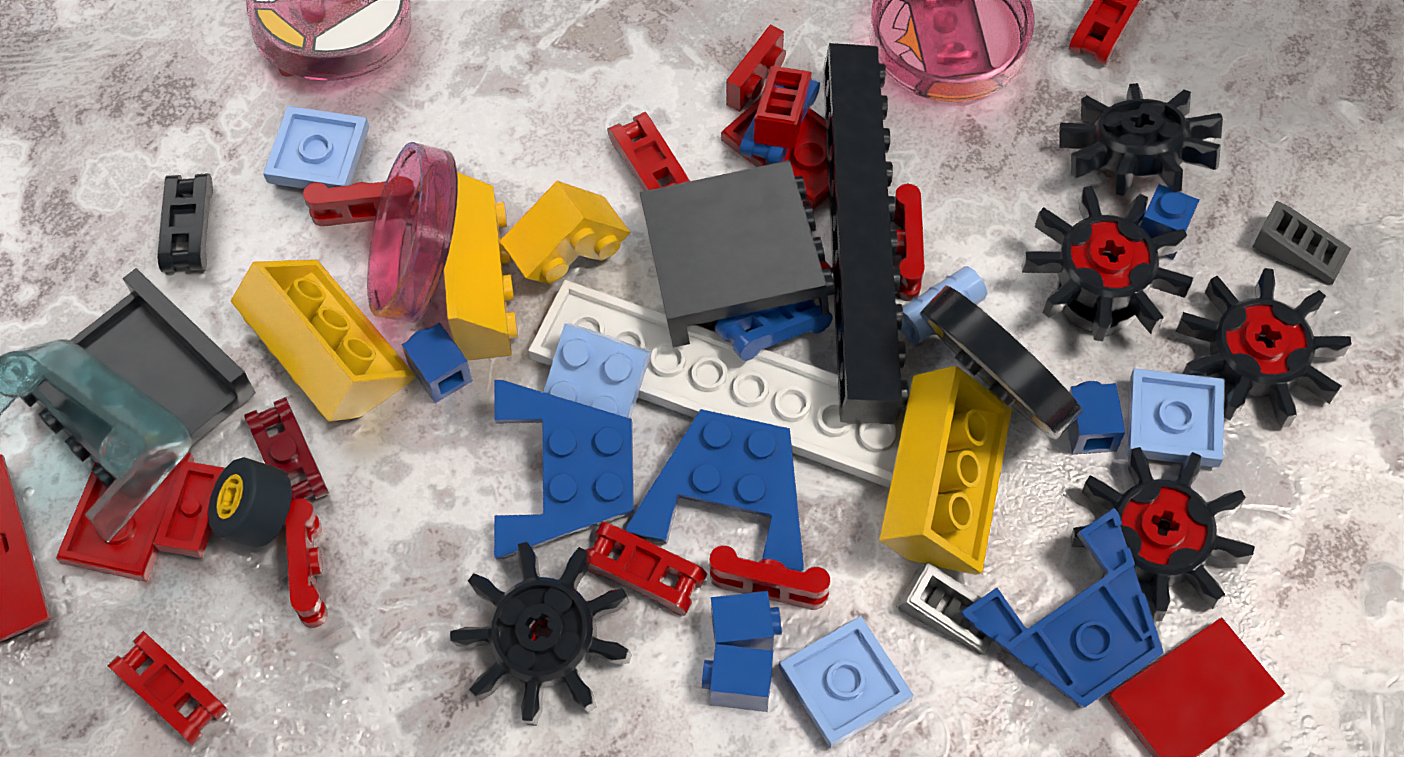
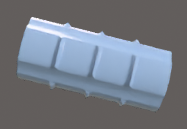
(964, 281)

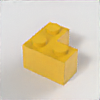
(560, 229)

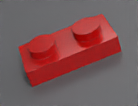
(749, 76)
(186, 517)

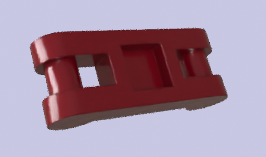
(287, 449)

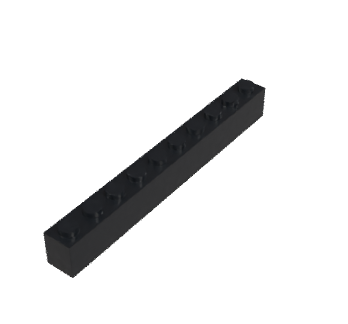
(862, 237)

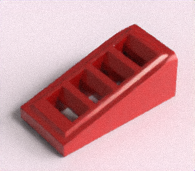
(781, 109)

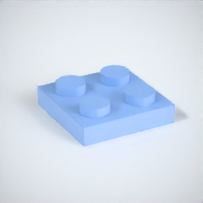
(316, 148)
(597, 370)
(1176, 416)
(845, 682)

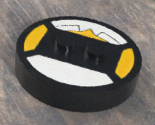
(1001, 362)

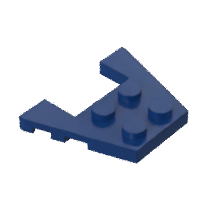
(583, 467)
(734, 467)
(1092, 637)

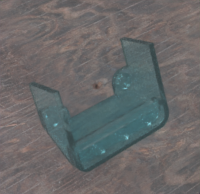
(144, 435)

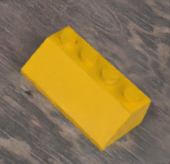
(475, 274)
(320, 337)
(946, 472)

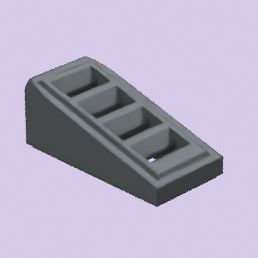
(1296, 225)
(943, 622)

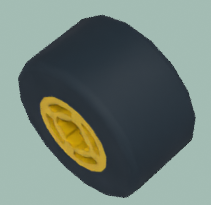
(249, 502)

